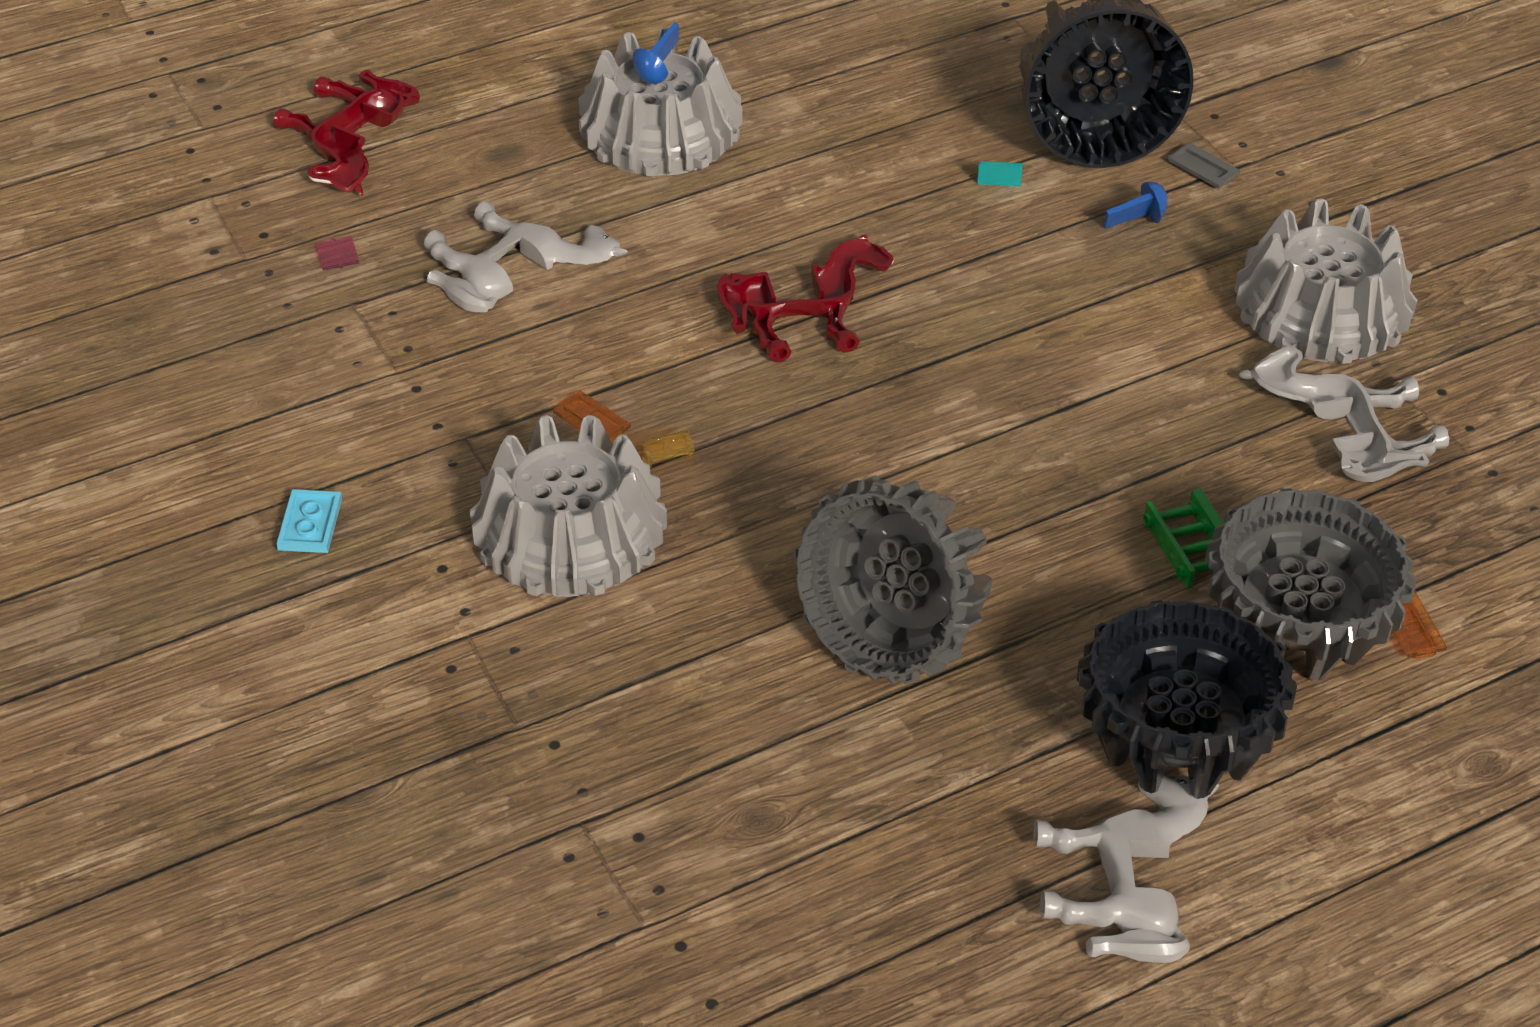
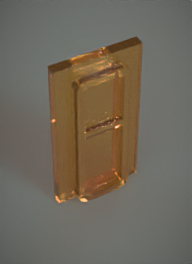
(581, 405)
(1418, 632)

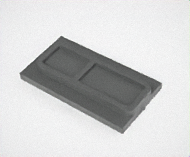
(1204, 165)

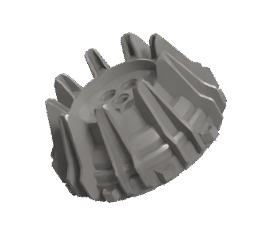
(663, 125)
(1327, 286)
(568, 512)

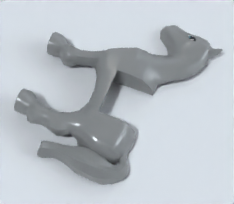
(486, 280)
(1371, 451)
(1142, 914)

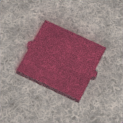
(337, 253)

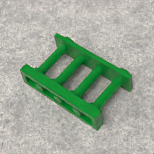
(1206, 522)

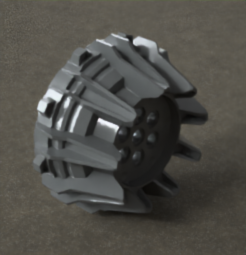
(1312, 574)
(848, 588)

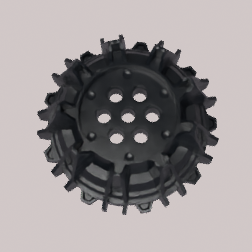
(1185, 692)

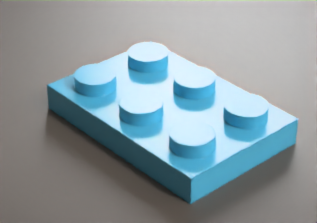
(309, 521)

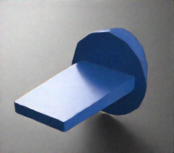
(650, 63)
(1151, 203)

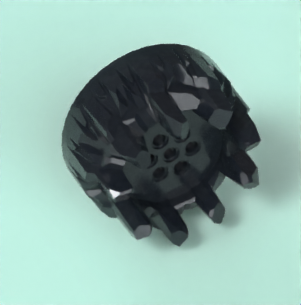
(1138, 109)

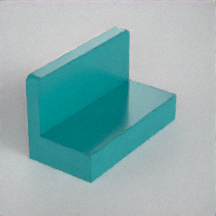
(999, 173)

